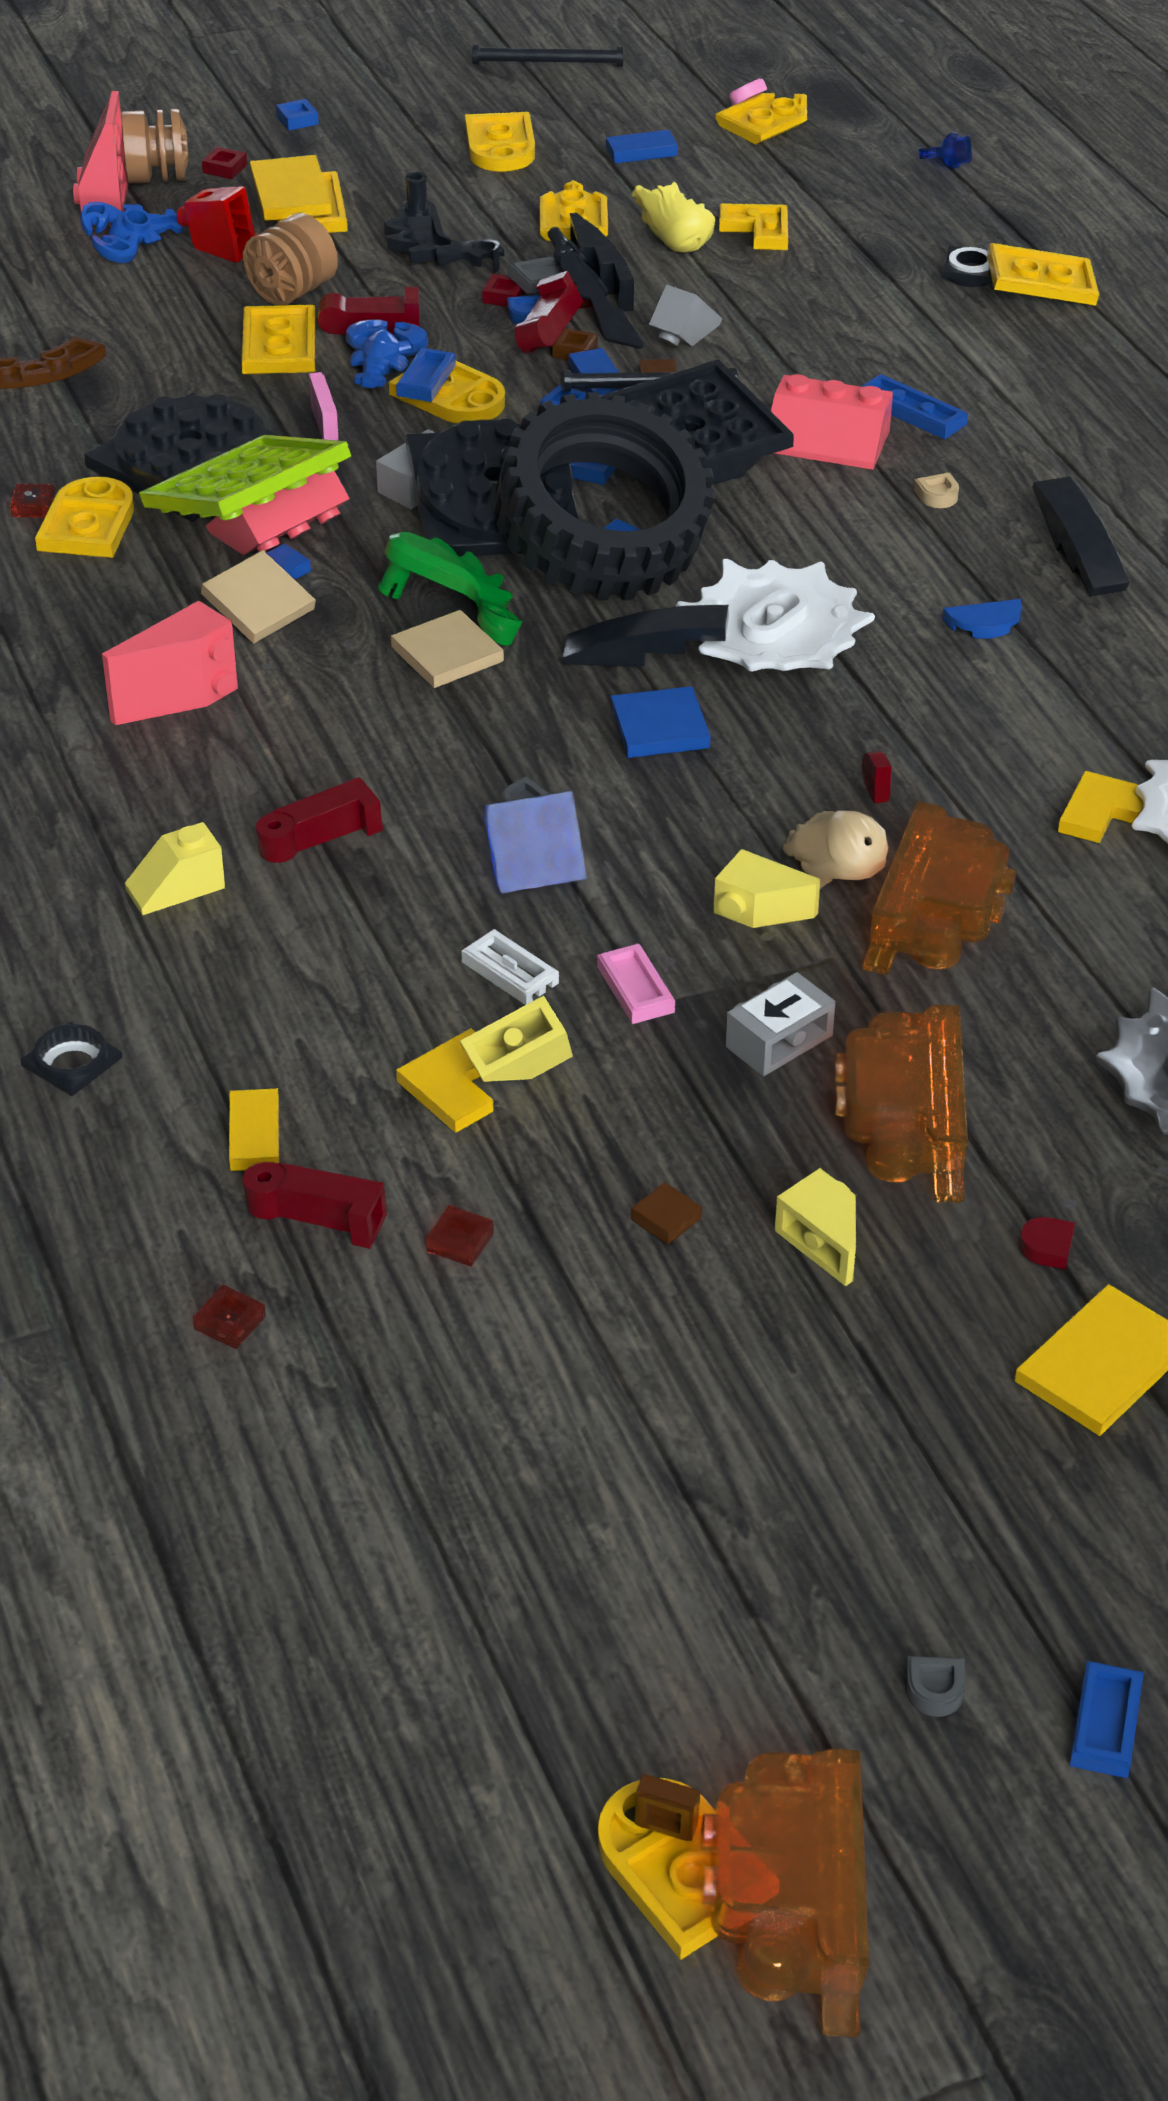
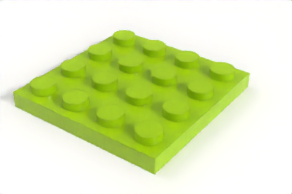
(246, 476)

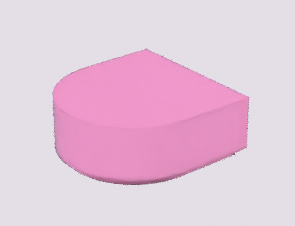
(747, 91)

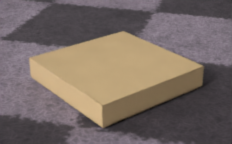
(258, 596)
(447, 648)

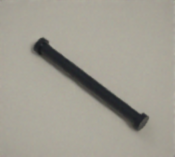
(547, 55)
(609, 380)

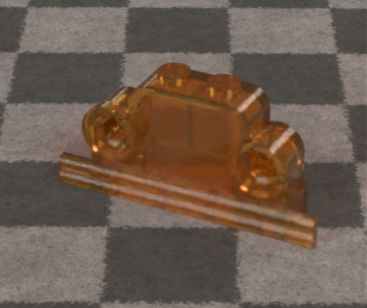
(939, 891)
(908, 1097)
(793, 1880)

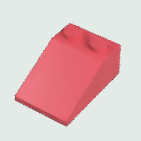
(104, 165)
(171, 666)

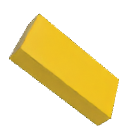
(253, 1128)

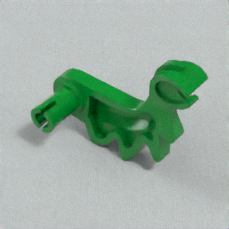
(464, 574)

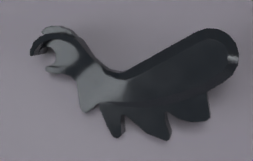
(421, 234)

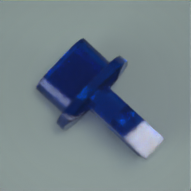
(954, 150)

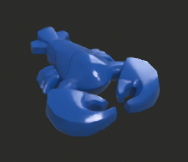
(127, 228)
(381, 351)

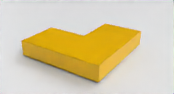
(766, 222)
(1096, 803)
(445, 1084)

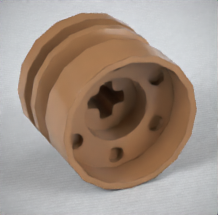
(154, 146)
(290, 259)

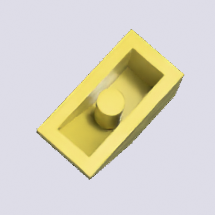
(177, 869)
(764, 892)
(519, 1044)
(820, 1222)

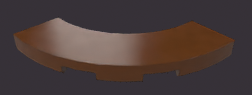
(53, 365)

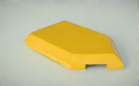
(764, 116)
(556, 209)

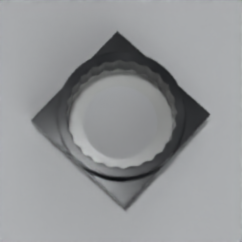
(967, 275)
(71, 1038)

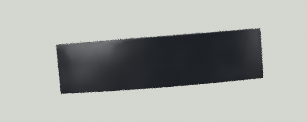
(604, 260)
(1081, 535)
(629, 637)

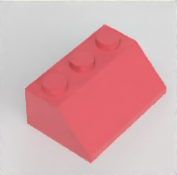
(833, 420)
(286, 514)

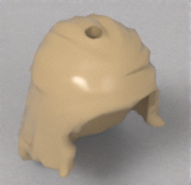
(838, 846)

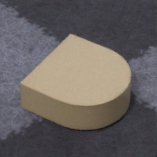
(937, 490)

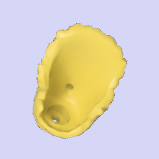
(675, 219)

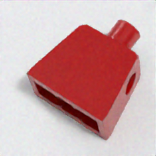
(219, 221)

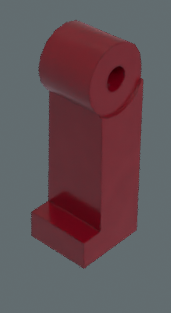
(338, 312)
(550, 314)
(318, 820)
(317, 1199)

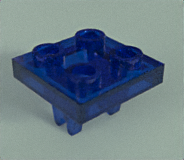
(534, 842)

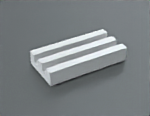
(504, 970)

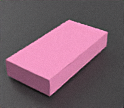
(323, 406)
(635, 983)

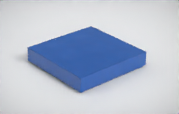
(660, 722)

